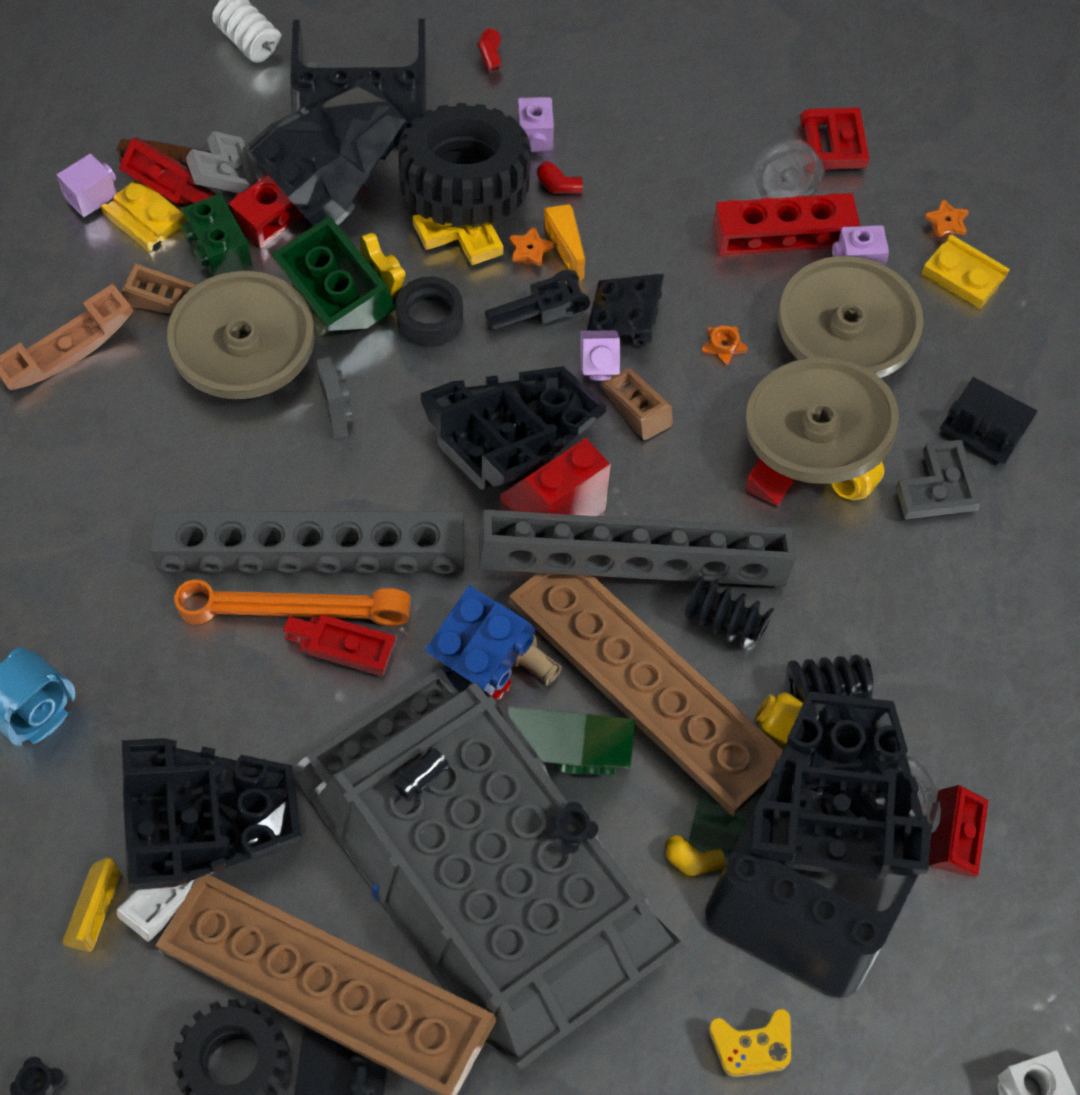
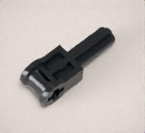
(547, 298)

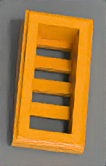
(563, 232)

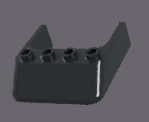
(400, 85)
(799, 920)

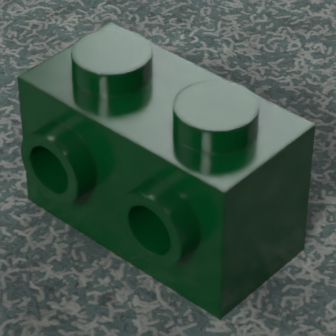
(216, 235)

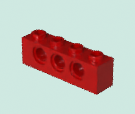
(264, 211)
(782, 223)

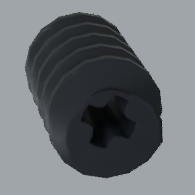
(727, 613)
(838, 678)

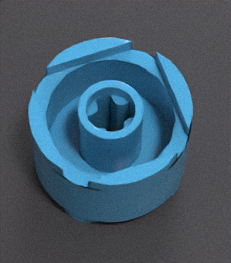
(31, 697)

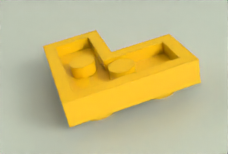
(477, 242)

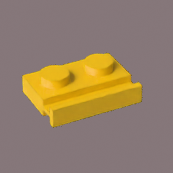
(143, 214)
(965, 271)

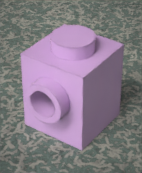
(538, 128)
(87, 184)
(862, 242)
(600, 354)

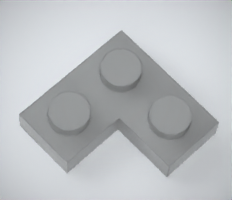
(226, 166)

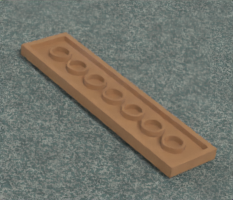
(651, 685)
(328, 985)

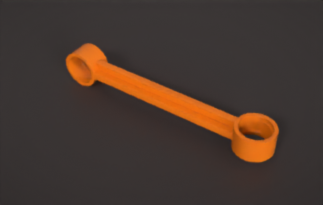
(383, 607)

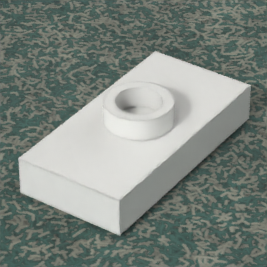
(152, 909)

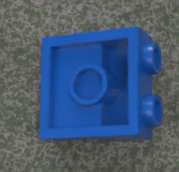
(481, 640)

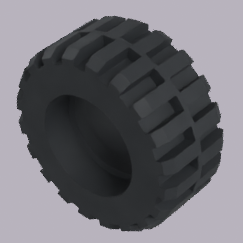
(464, 165)

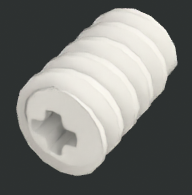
(247, 29)

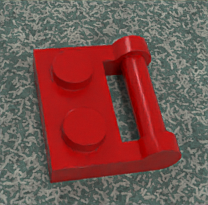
(845, 136)

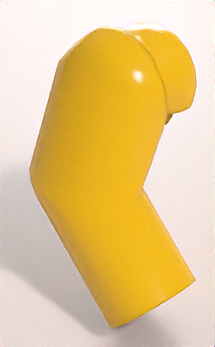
(690, 860)

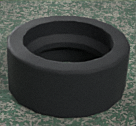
(429, 289)

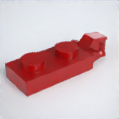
(162, 173)
(342, 642)

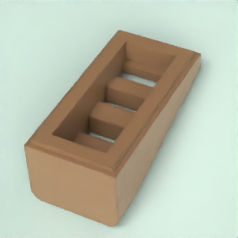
(151, 278)
(647, 421)

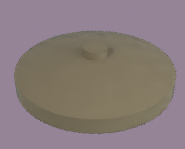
(851, 313)
(241, 334)
(822, 420)

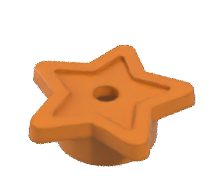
(943, 227)
(526, 255)
(724, 334)

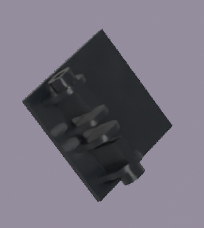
(627, 306)
(988, 420)
(335, 1069)

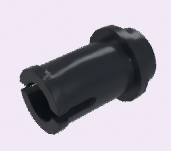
(420, 774)

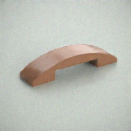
(67, 344)

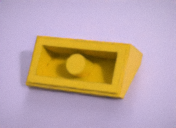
(92, 905)

